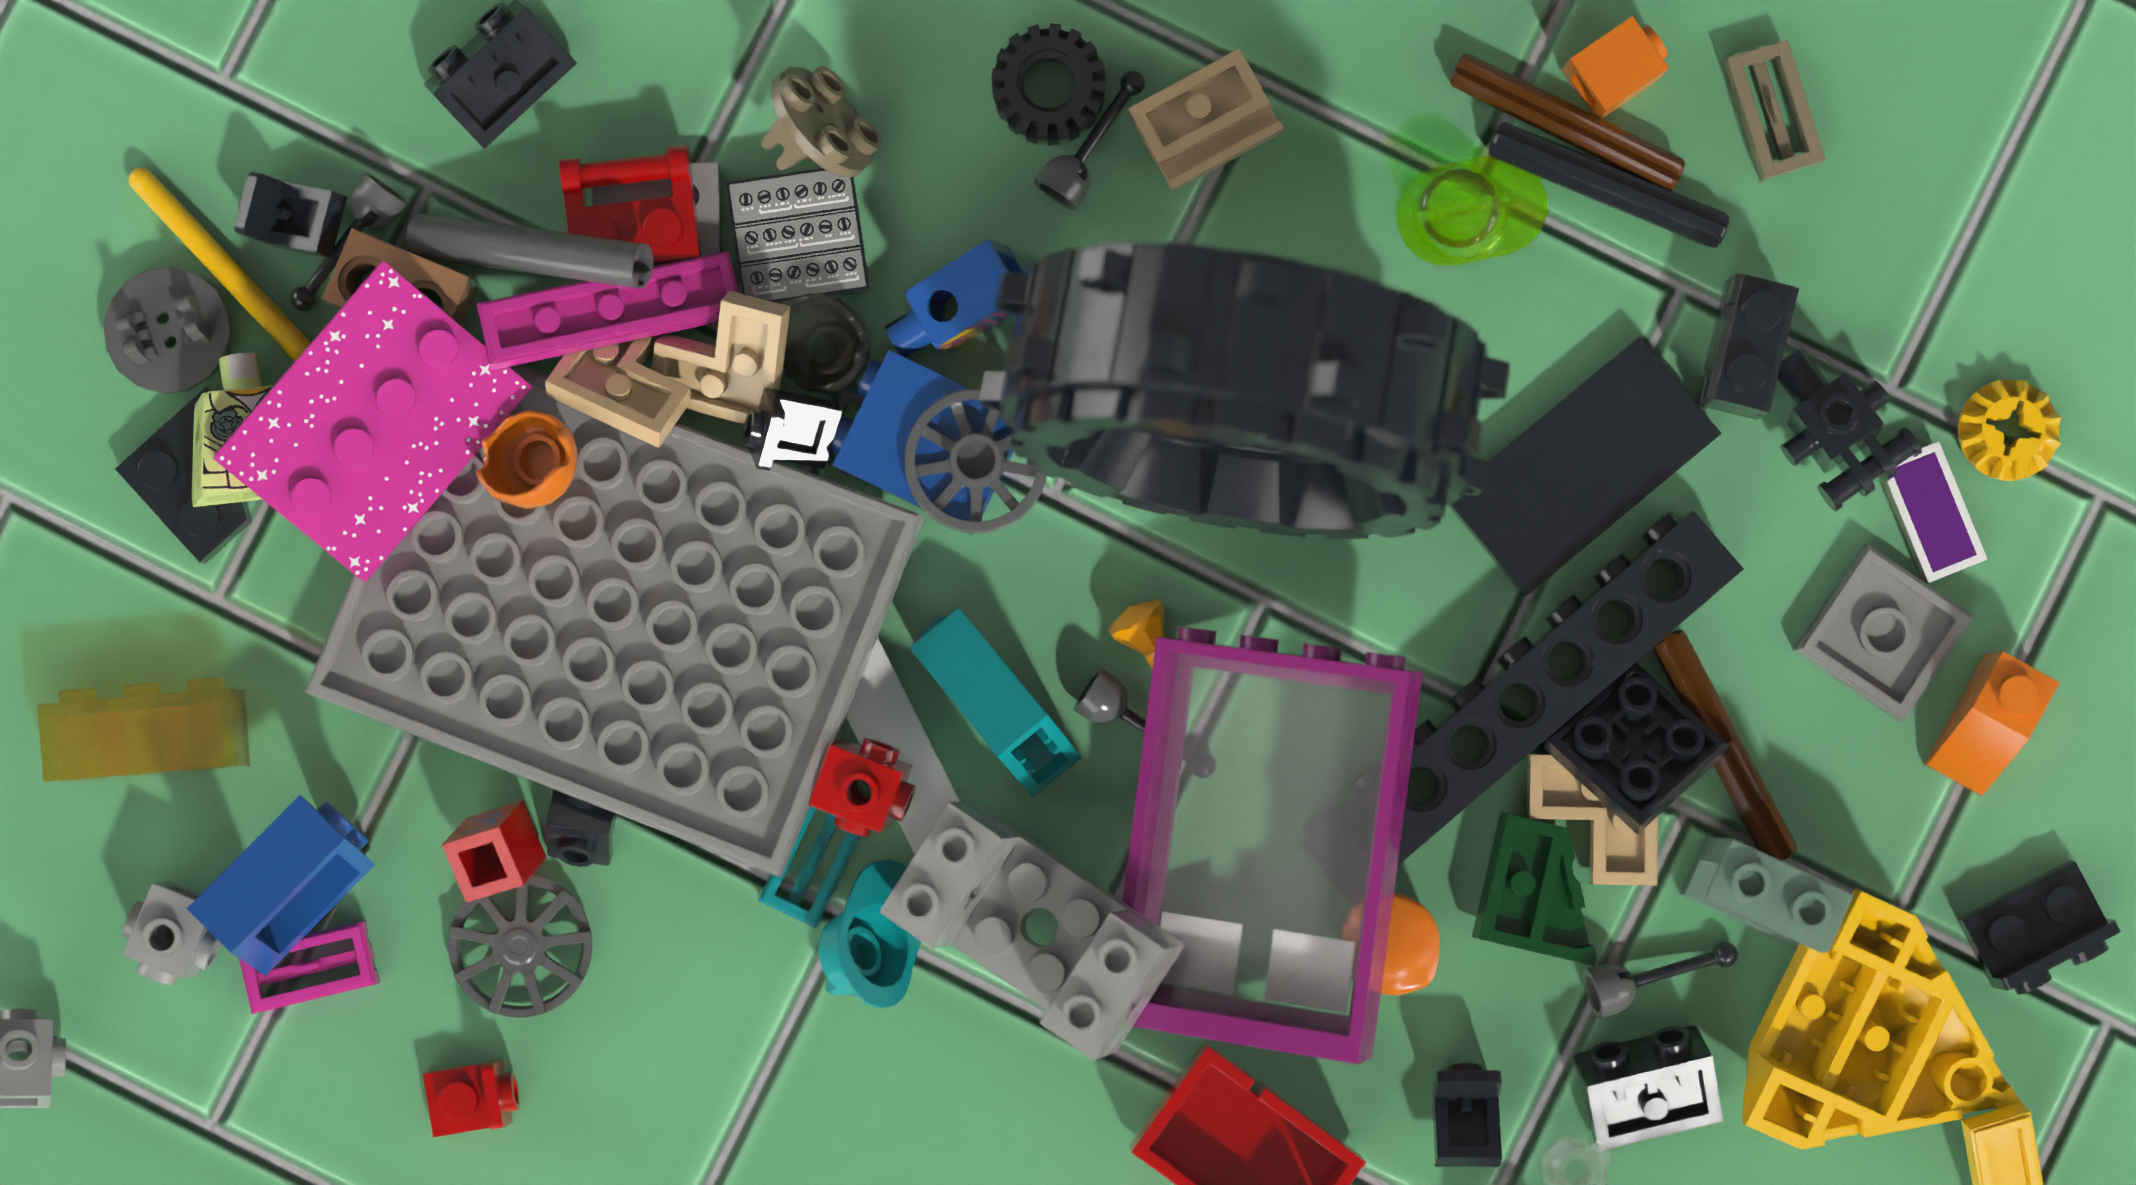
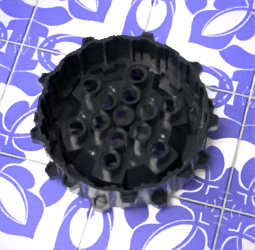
(1243, 389)

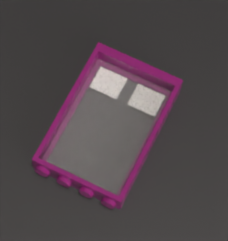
(1271, 839)

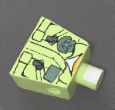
(215, 419)

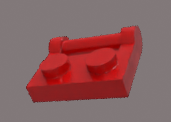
(663, 223)

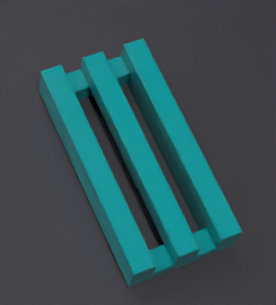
(791, 905)

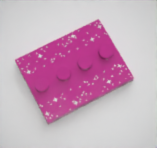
(372, 422)

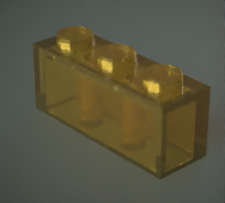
(143, 731)

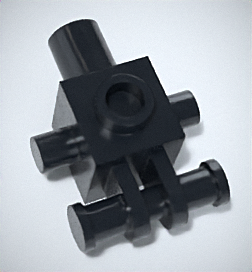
(1837, 422)

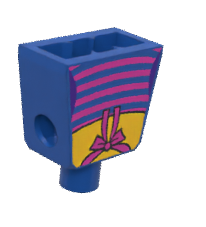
(974, 284)

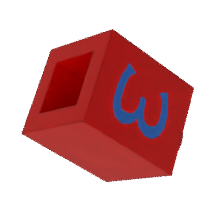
(494, 851)

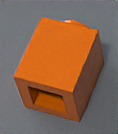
(1617, 67)

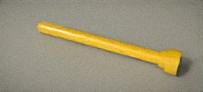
(218, 262)

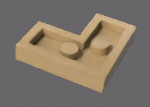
(734, 372)
(620, 390)
(1616, 851)

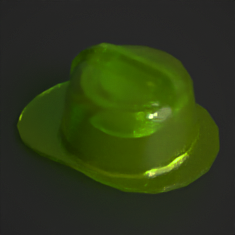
(1471, 211)

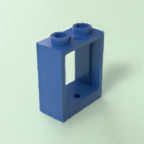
(283, 883)

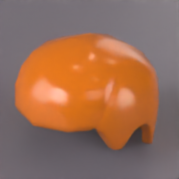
(528, 460)

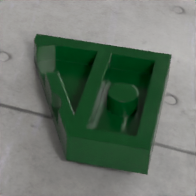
(1532, 892)

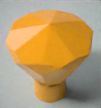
(1139, 627)

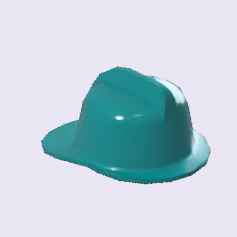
(863, 948)

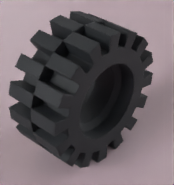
(1043, 46)

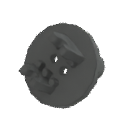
(139, 340)

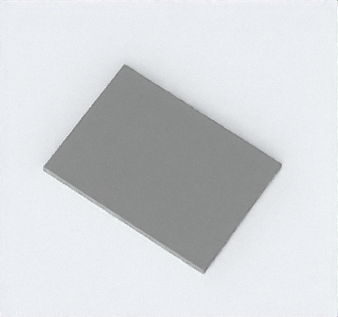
(643, 640)

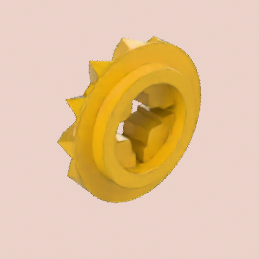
(1984, 444)

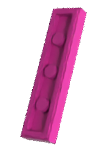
(600, 314)

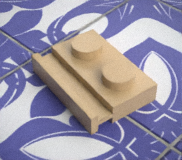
(1205, 120)

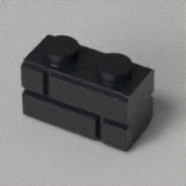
(1747, 346)

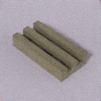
(1797, 101)

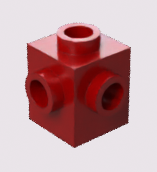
(841, 788)

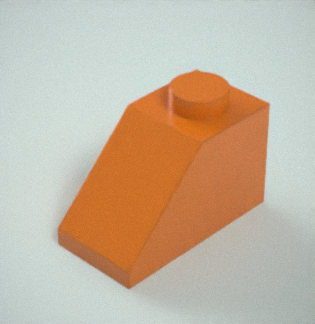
(1991, 721)

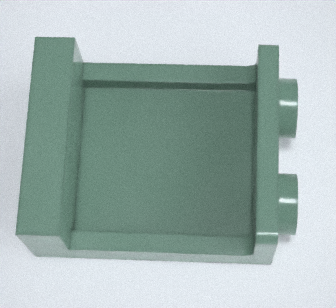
(1766, 894)

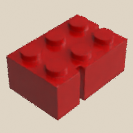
(1225, 1134)

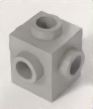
(150, 940)
(28, 1081)

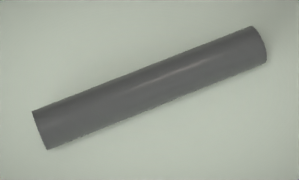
(530, 250)

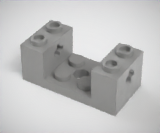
(975, 892)

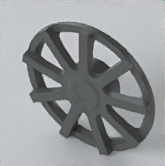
(973, 461)
(520, 948)

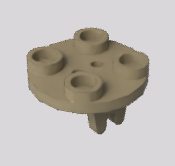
(819, 123)

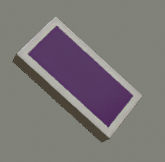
(1933, 515)

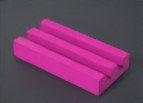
(362, 954)

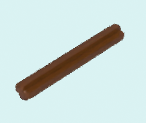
(1566, 122)
(1736, 766)

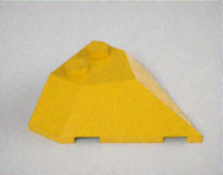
(1867, 1038)

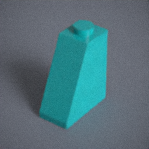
(994, 701)

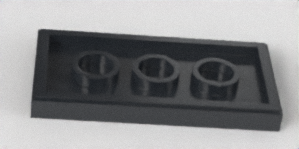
(1584, 466)

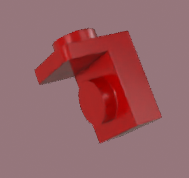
(471, 1098)

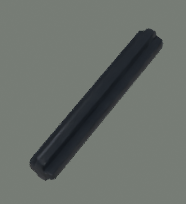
(1608, 185)

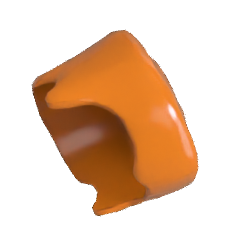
(1411, 947)

